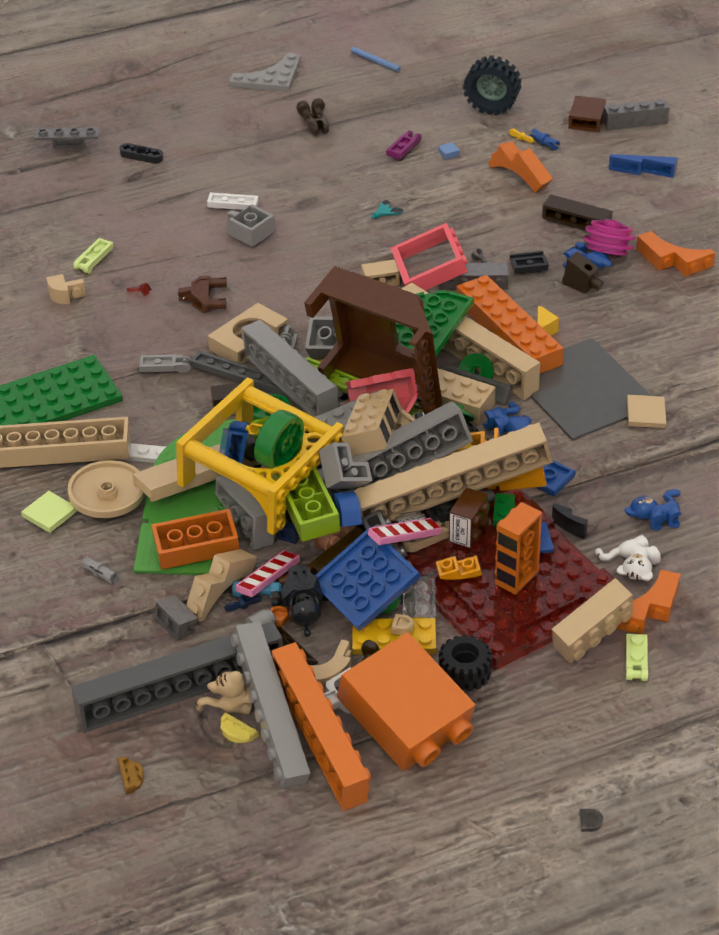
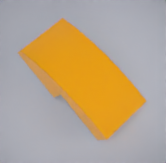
(453, 569)

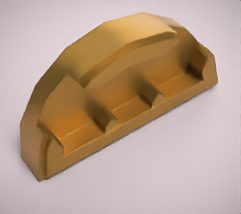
(131, 774)

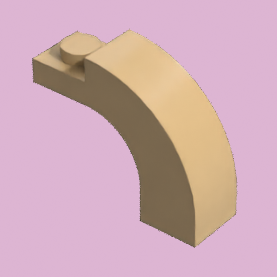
(338, 664)

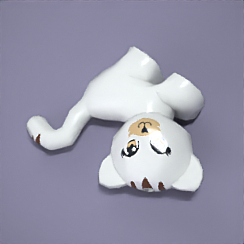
(639, 558)

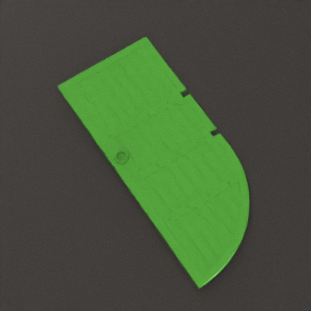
(177, 506)

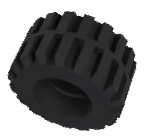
(466, 661)

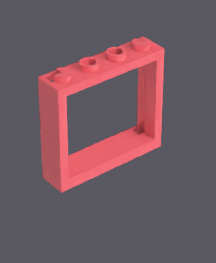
(422, 242)

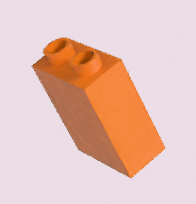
(407, 702)

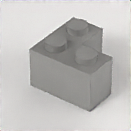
(340, 470)

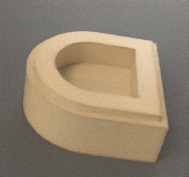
(402, 624)

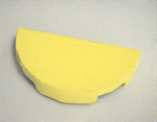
(236, 730)

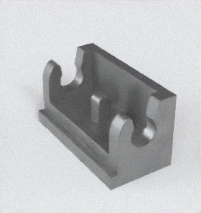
(175, 617)

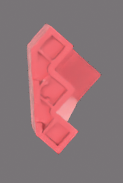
(401, 381)

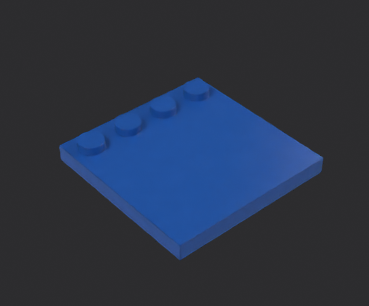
(365, 579)

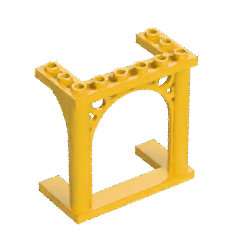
(268, 492)

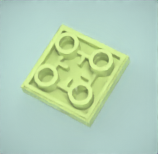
(48, 511)

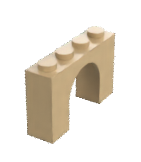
(226, 341)

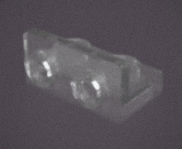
(420, 599)

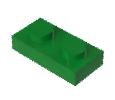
(502, 506)

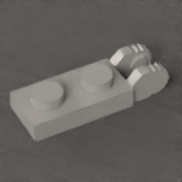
(164, 363)

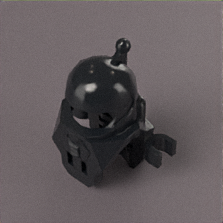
(301, 597)

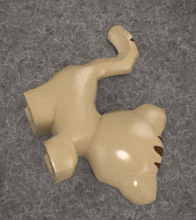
(234, 692)

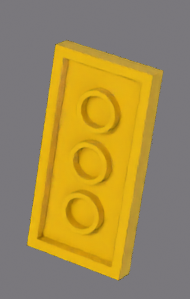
(380, 632)

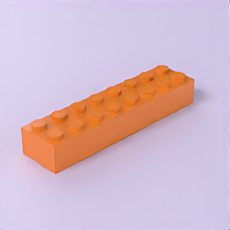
(510, 322)
(321, 727)

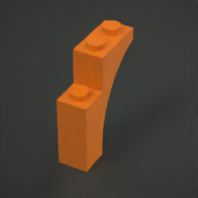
(523, 163)
(665, 255)
(655, 603)

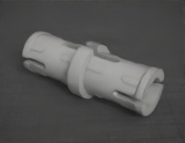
(100, 570)

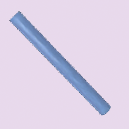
(375, 59)

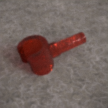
(144, 288)

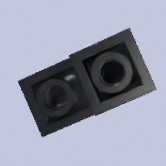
(568, 522)

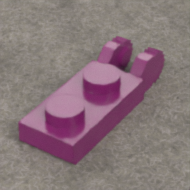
(403, 145)

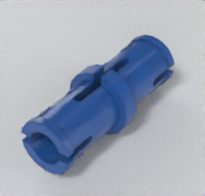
(545, 139)

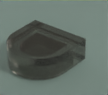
(590, 820)

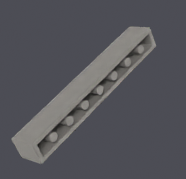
(270, 705)

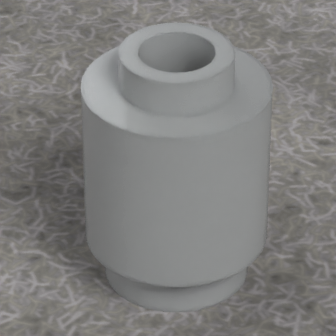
(262, 616)

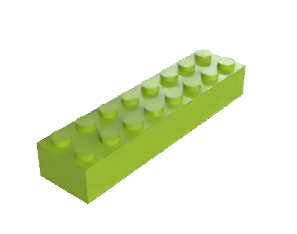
(309, 503)

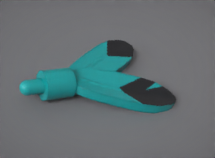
(385, 210)

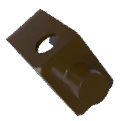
(581, 274)

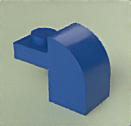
(348, 508)

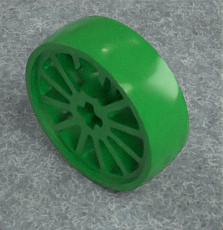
(279, 439)

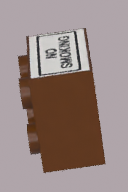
(468, 517)

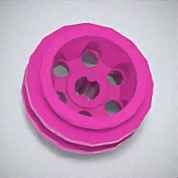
(609, 237)

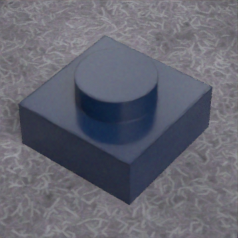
(288, 533)

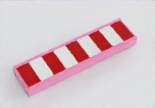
(404, 531)
(267, 573)

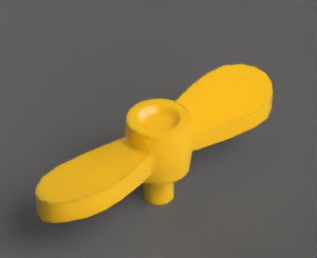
(521, 136)

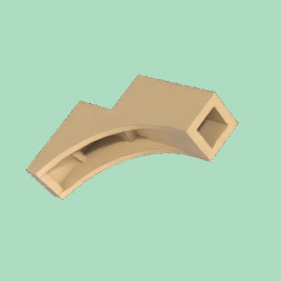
(224, 570)

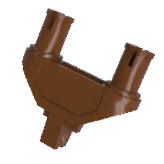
(199, 293)

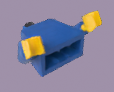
(235, 438)

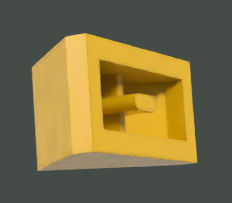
(547, 320)

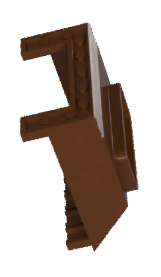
(367, 335)

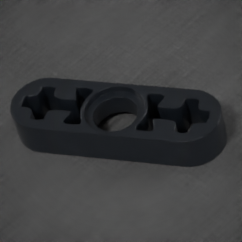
(148, 154)

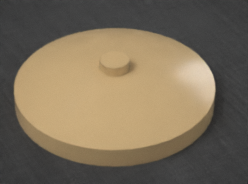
(104, 489)

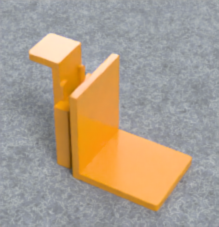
(530, 479)

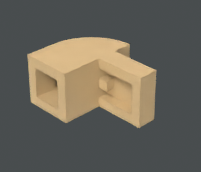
(63, 291)

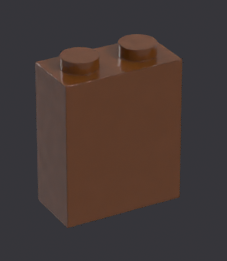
(586, 114)

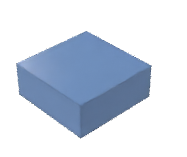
(448, 150)

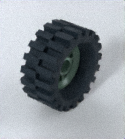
(490, 96)

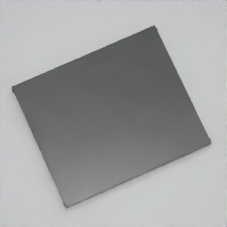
(586, 390)

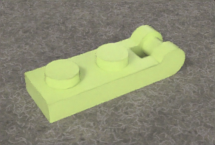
(93, 255)
(636, 657)

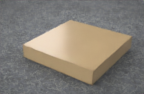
(646, 411)

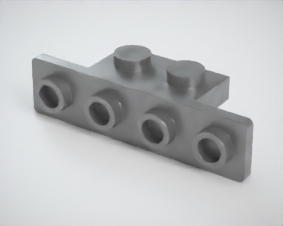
(67, 137)

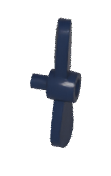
(242, 603)

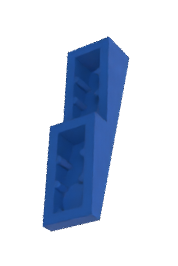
(648, 164)

